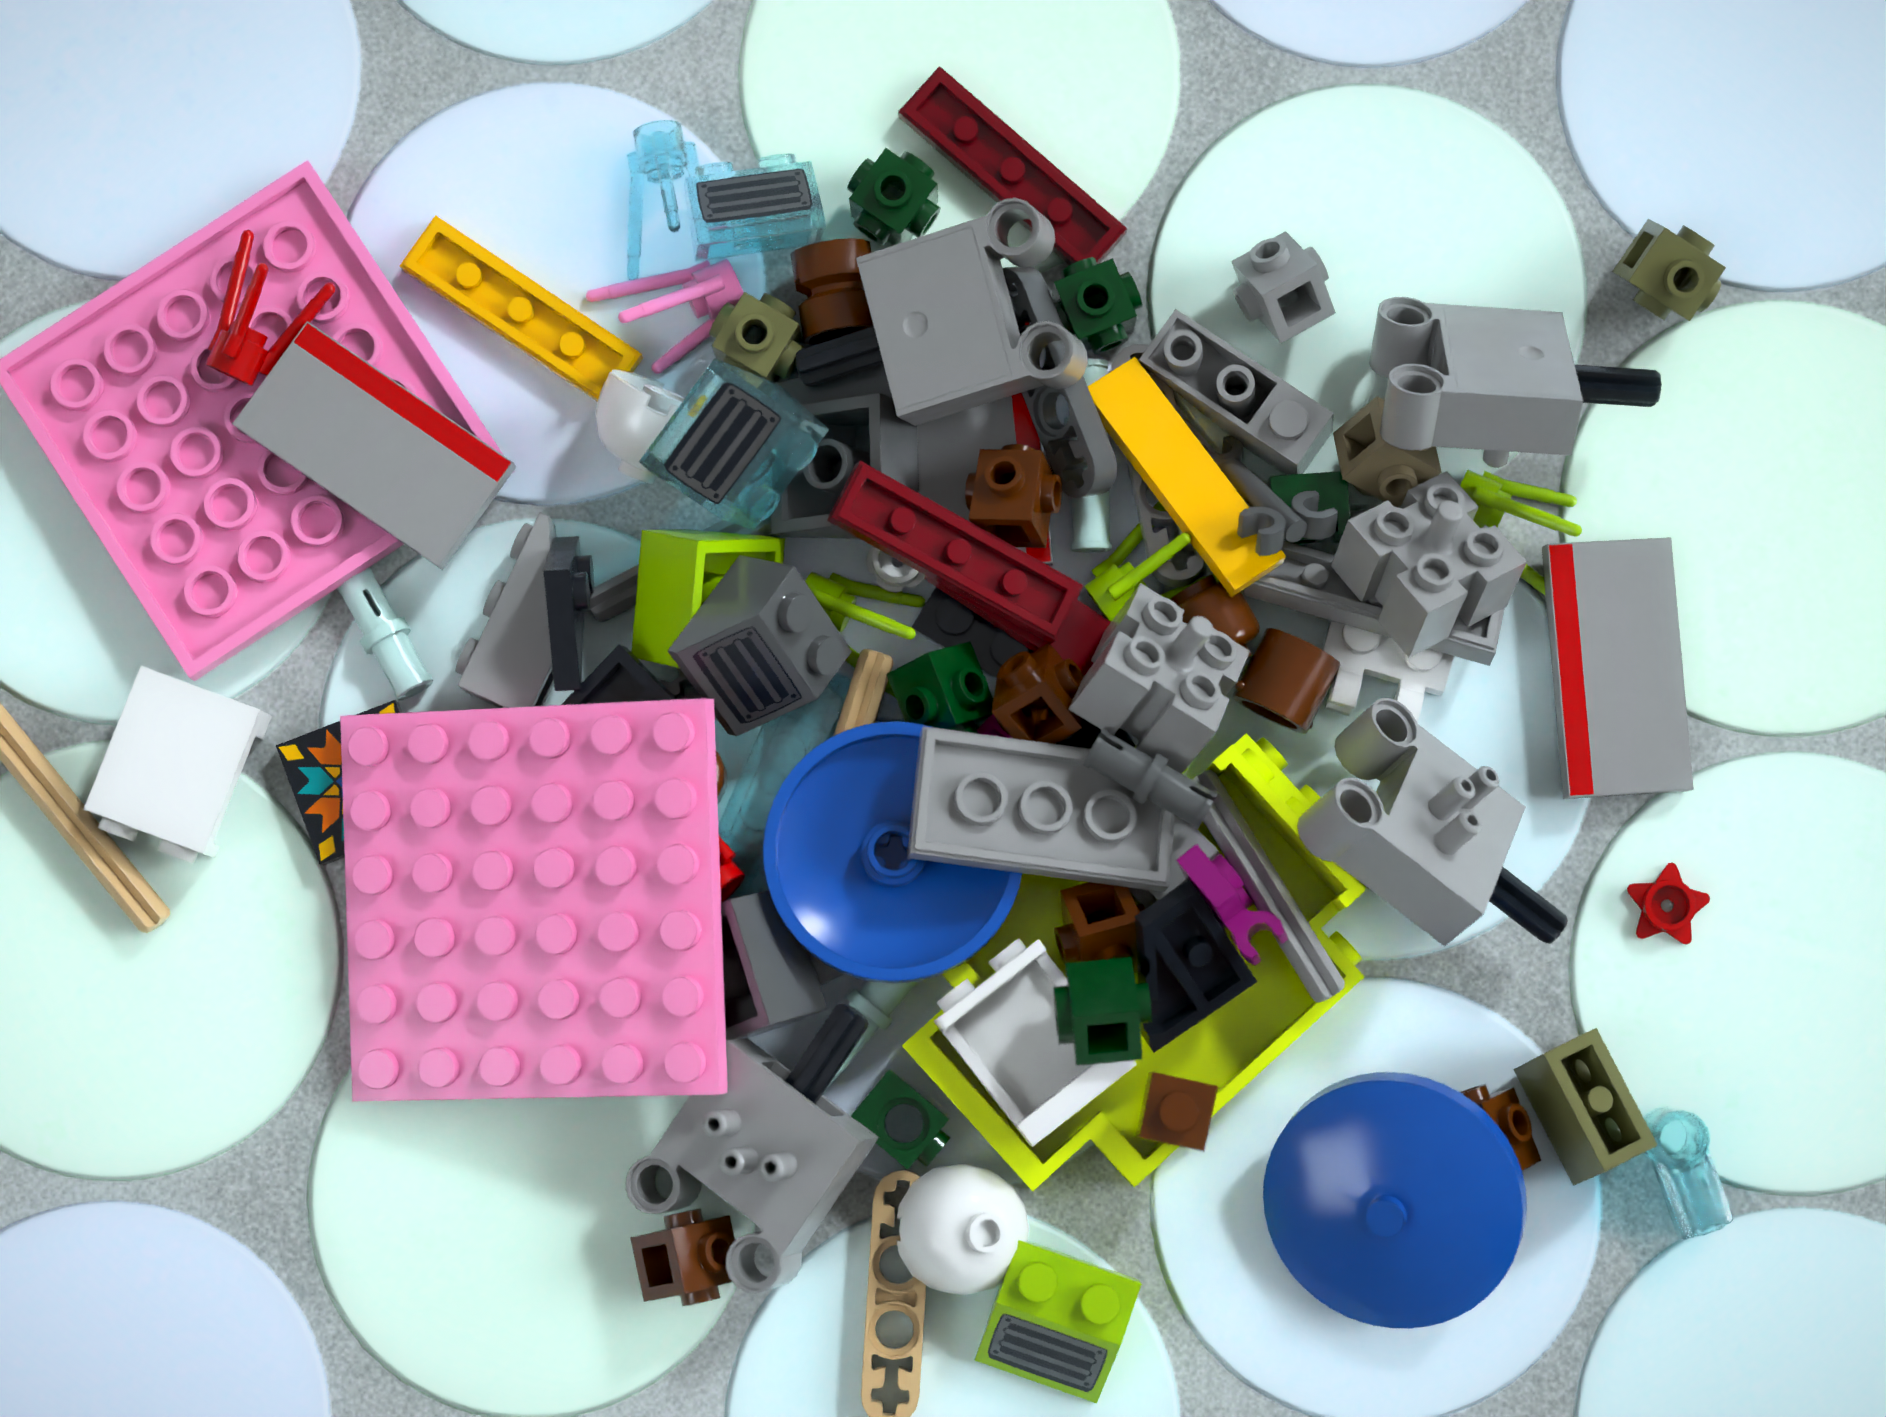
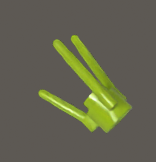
(1494, 498)
(1116, 585)
(839, 604)

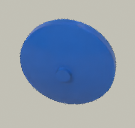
(844, 871)
(1395, 1200)

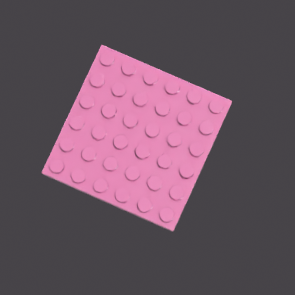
(144, 436)
(534, 902)

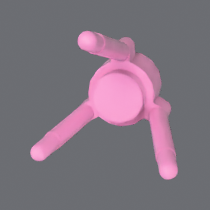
(704, 287)

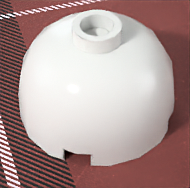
(631, 416)
(960, 1228)

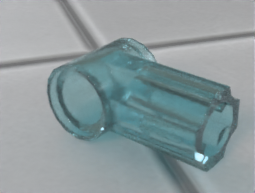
(1688, 1176)

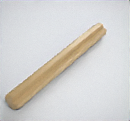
(79, 827)

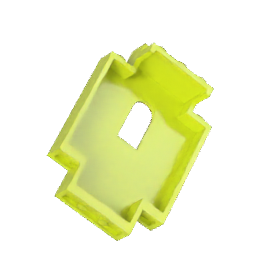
(1220, 1049)

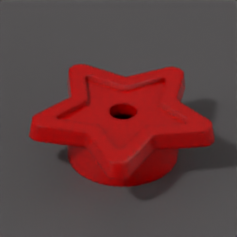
(1683, 899)

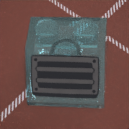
(753, 207)
(735, 444)

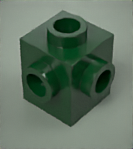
(893, 219)
(1102, 327)
(943, 689)

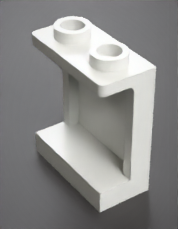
(174, 764)
(1012, 1044)

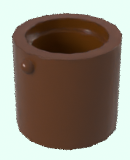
(1286, 680)

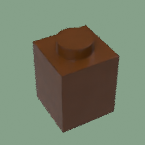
(1176, 1111)

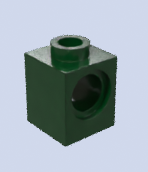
(875, 1107)

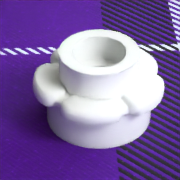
(888, 576)

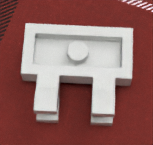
(1382, 658)

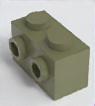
(1585, 1107)

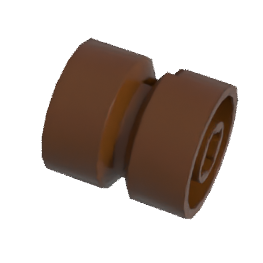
(833, 288)

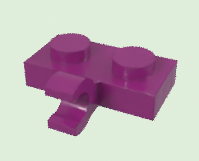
(1229, 901)

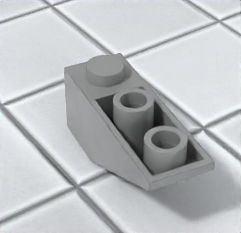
(1239, 395)
(513, 654)

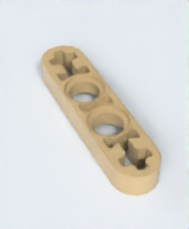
(891, 1296)

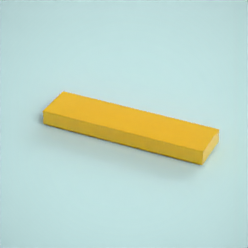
(517, 308)
(1180, 474)

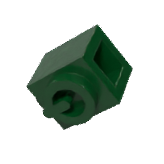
(1102, 1011)

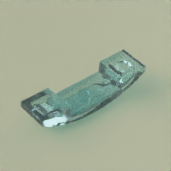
(771, 759)

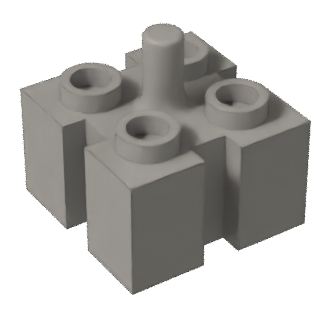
(1428, 563)
(1160, 678)

